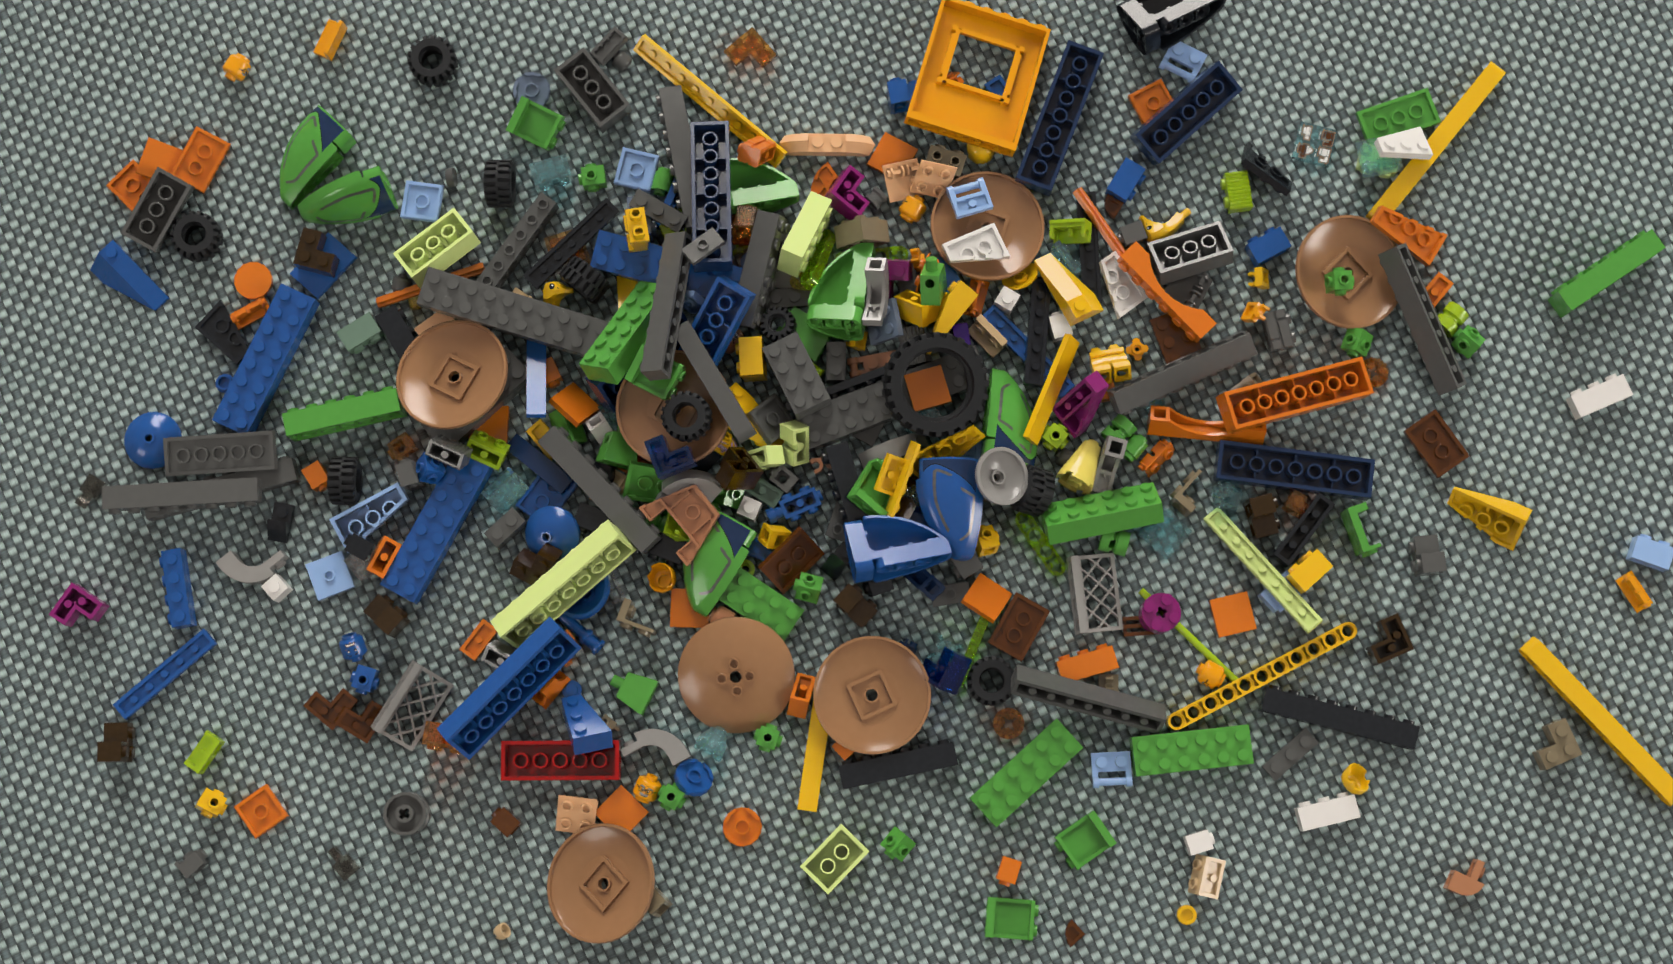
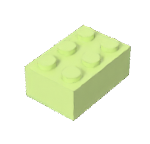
(834, 858)

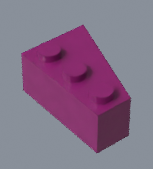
(1081, 403)

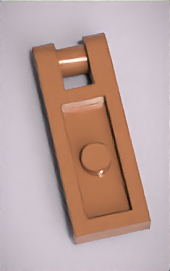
(869, 363)

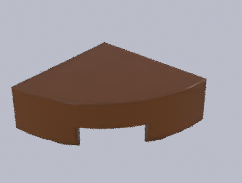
(1112, 206)
(1073, 933)

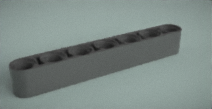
(715, 383)

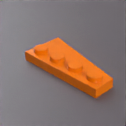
(1421, 240)

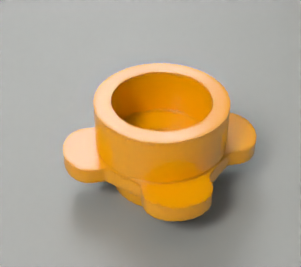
(1137, 355)

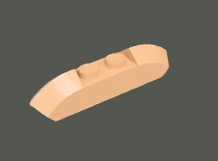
(827, 144)

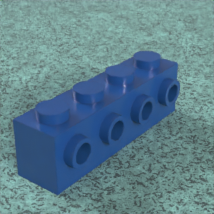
(178, 588)

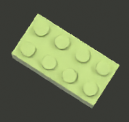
(805, 234)
(437, 246)

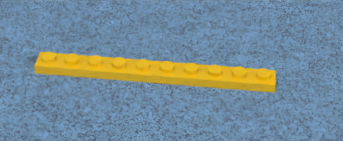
(702, 94)

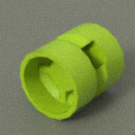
(1452, 317)

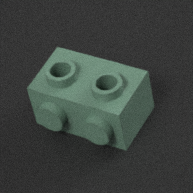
(360, 333)

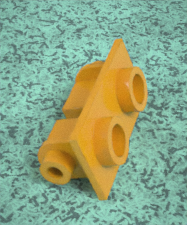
(1634, 591)

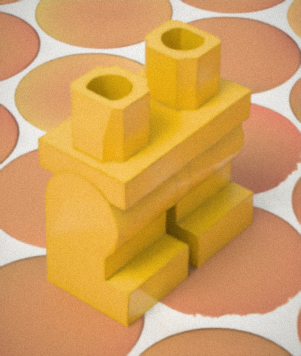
(636, 229)
(1110, 361)

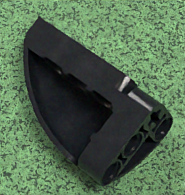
(1164, 22)

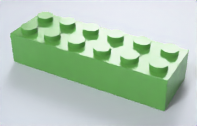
(1605, 272)
(621, 338)
(343, 414)
(1102, 513)
(1191, 750)
(1026, 772)

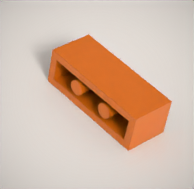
(1087, 663)

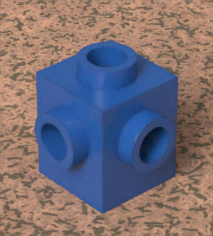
(429, 469)
(372, 680)

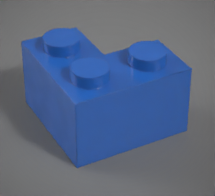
(899, 94)

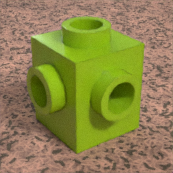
(1051, 443)

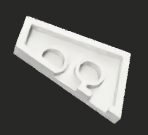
(1404, 144)
(976, 246)
(1121, 288)

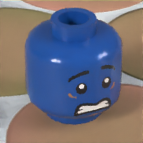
(352, 647)

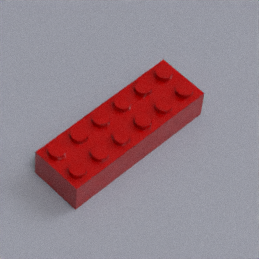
(557, 762)

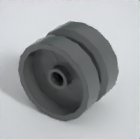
(395, 813)

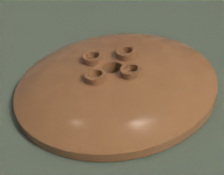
(1014, 215)
(1350, 244)
(436, 356)
(640, 415)
(742, 647)
(900, 701)
(576, 880)

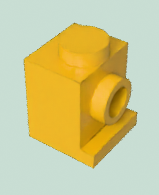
(772, 535)

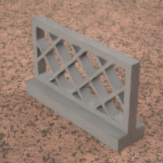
(1078, 591)
(399, 694)

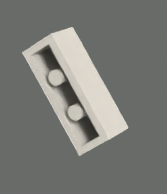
(1598, 396)
(1326, 811)

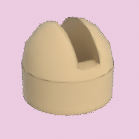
(502, 931)

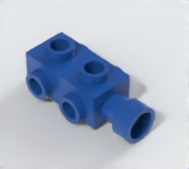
(798, 502)

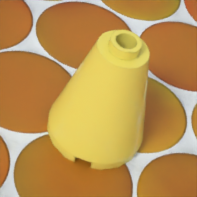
(1081, 468)

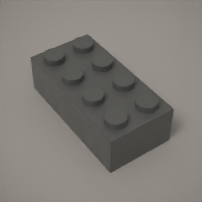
(593, 90)
(157, 210)
(1190, 253)
(797, 376)

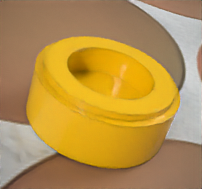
(1186, 914)

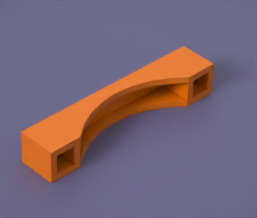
(1137, 264)
(1169, 423)

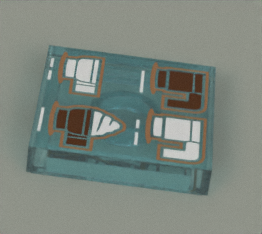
(1314, 144)

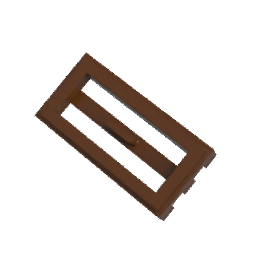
(1140, 633)

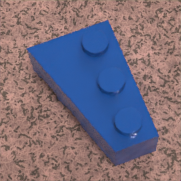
(585, 726)

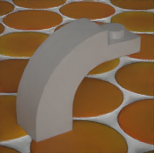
(877, 291)
(896, 446)
(1109, 459)
(704, 480)
(238, 570)
(668, 742)

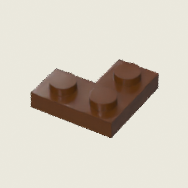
(328, 711)
(356, 724)

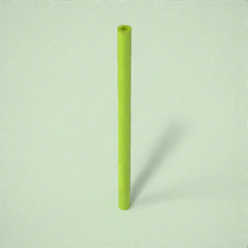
(1195, 642)

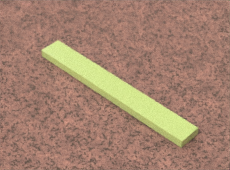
(1263, 570)

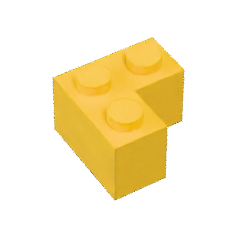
(912, 311)
(751, 357)
(1308, 571)

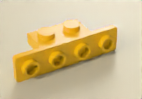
(894, 476)

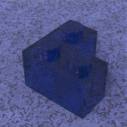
(667, 462)
(948, 671)

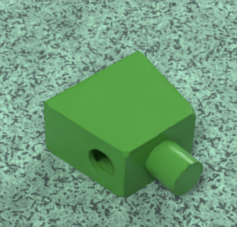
(933, 282)
(616, 451)
(635, 690)

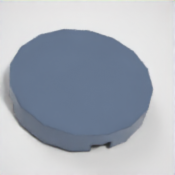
(532, 86)

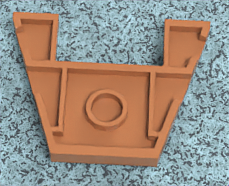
(692, 513)

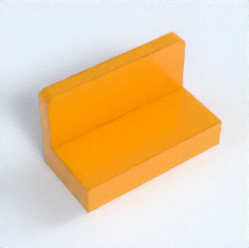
(330, 39)

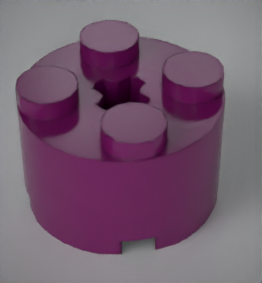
(1162, 602)

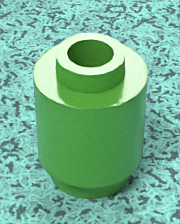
(662, 181)
(1135, 447)

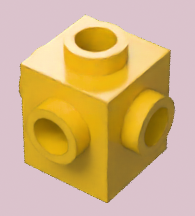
(987, 541)
(206, 808)

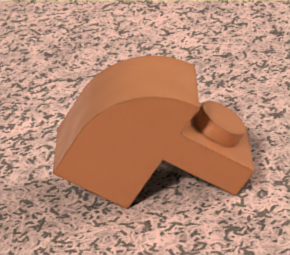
(1466, 884)

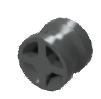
(876, 198)

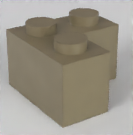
(861, 231)
(1561, 745)

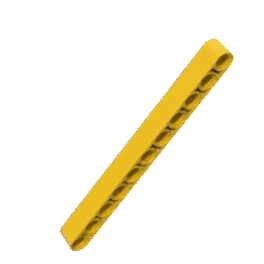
(1441, 138)
(1270, 673)
(1599, 719)

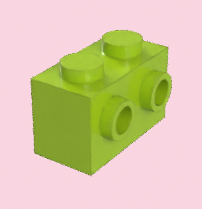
(488, 449)

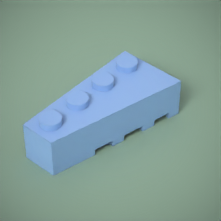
(370, 513)

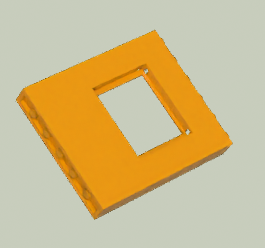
(967, 111)

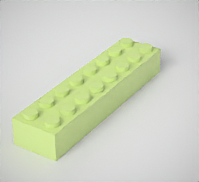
(564, 583)

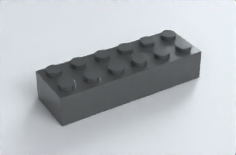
(762, 264)
(514, 384)

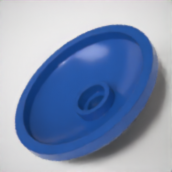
(151, 453)
(558, 524)
(589, 606)

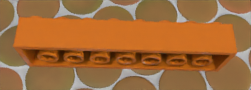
(1294, 395)

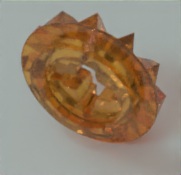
(1382, 369)
(1018, 724)

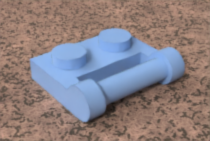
(1185, 56)
(971, 203)
(1111, 763)

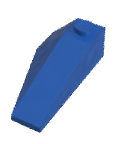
(122, 273)

